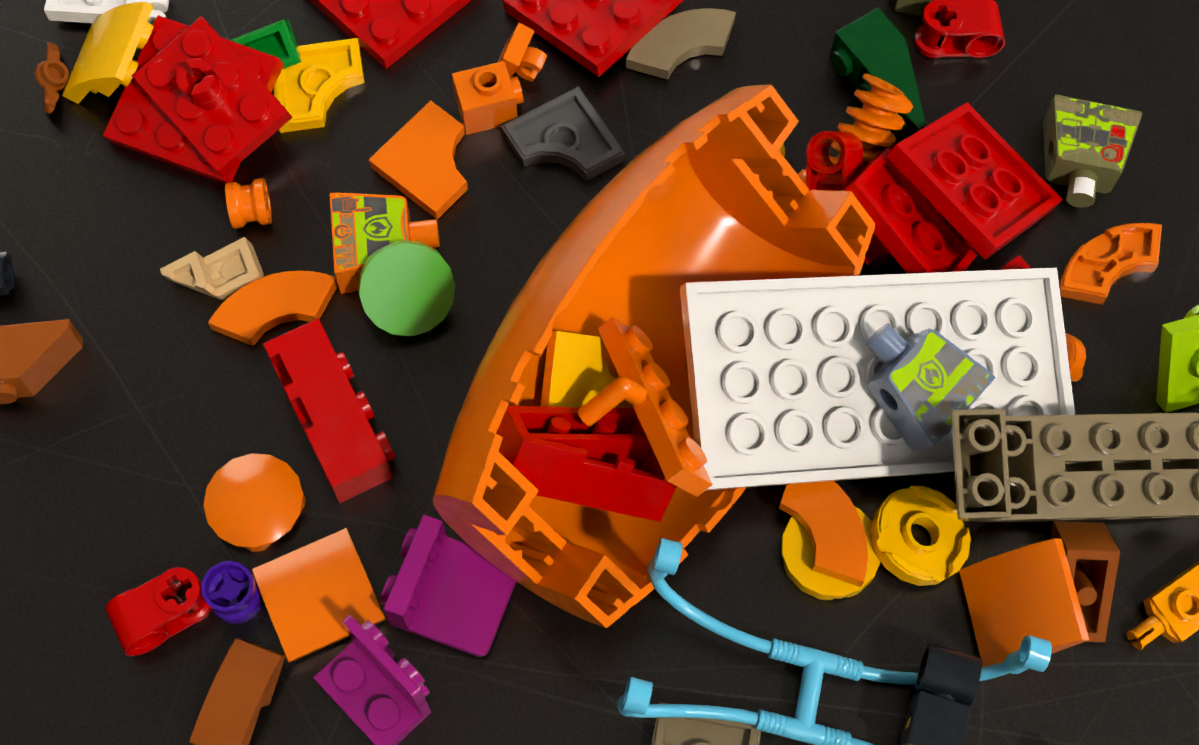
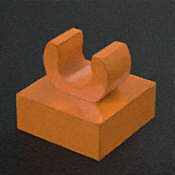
(519, 57)

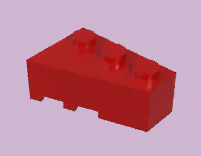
(330, 410)
(587, 465)

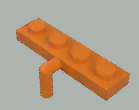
(662, 419)

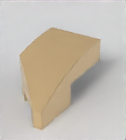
(219, 272)

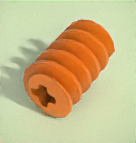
(875, 118)

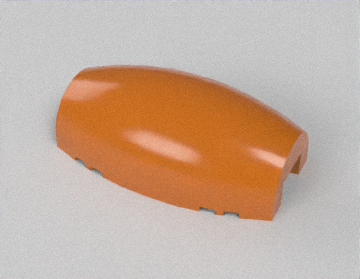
(690, 208)

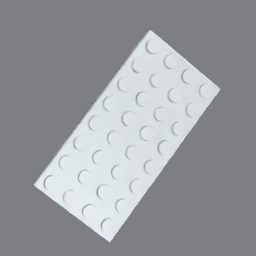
(788, 367)

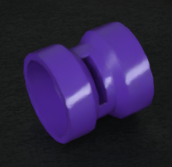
(225, 583)

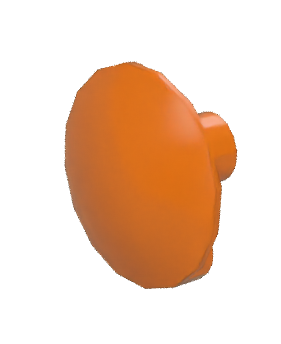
(253, 501)

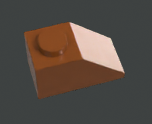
(34, 355)
(1094, 567)

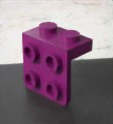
(446, 591)

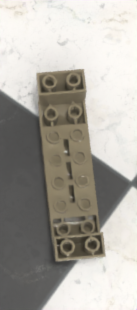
(1075, 466)

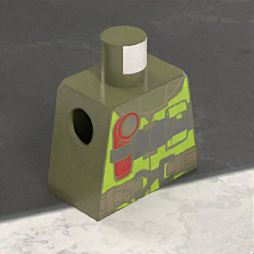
(1086, 146)

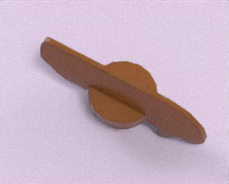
(51, 76)

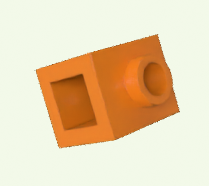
(486, 97)

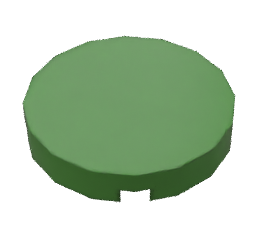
(406, 288)

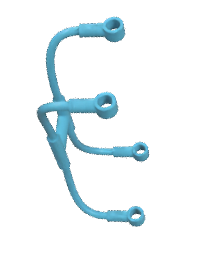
(1032, 654)

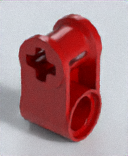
(964, 26)
(821, 172)
(152, 611)

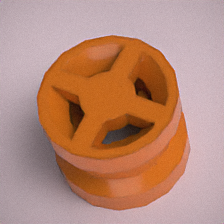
(248, 203)

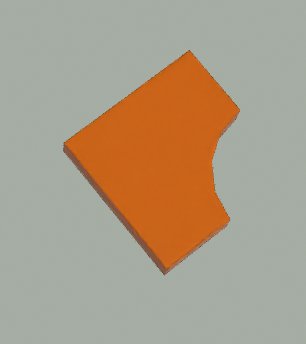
(422, 160)

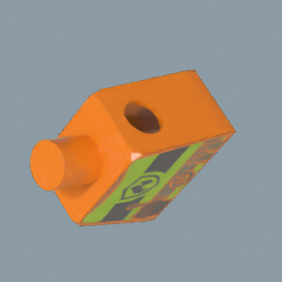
(367, 224)

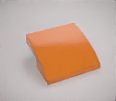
(314, 592)
(1022, 596)

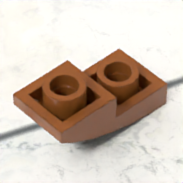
(237, 694)

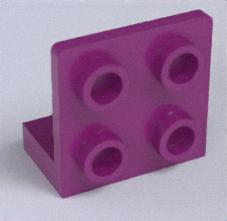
(373, 689)

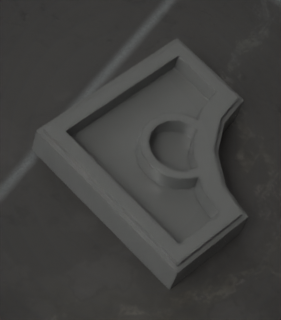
(564, 133)

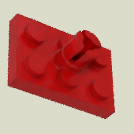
(212, 96)
(906, 223)

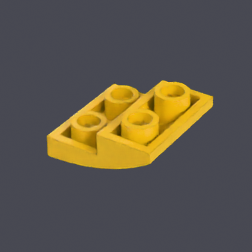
(109, 50)

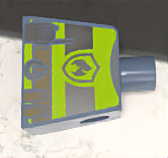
(923, 383)

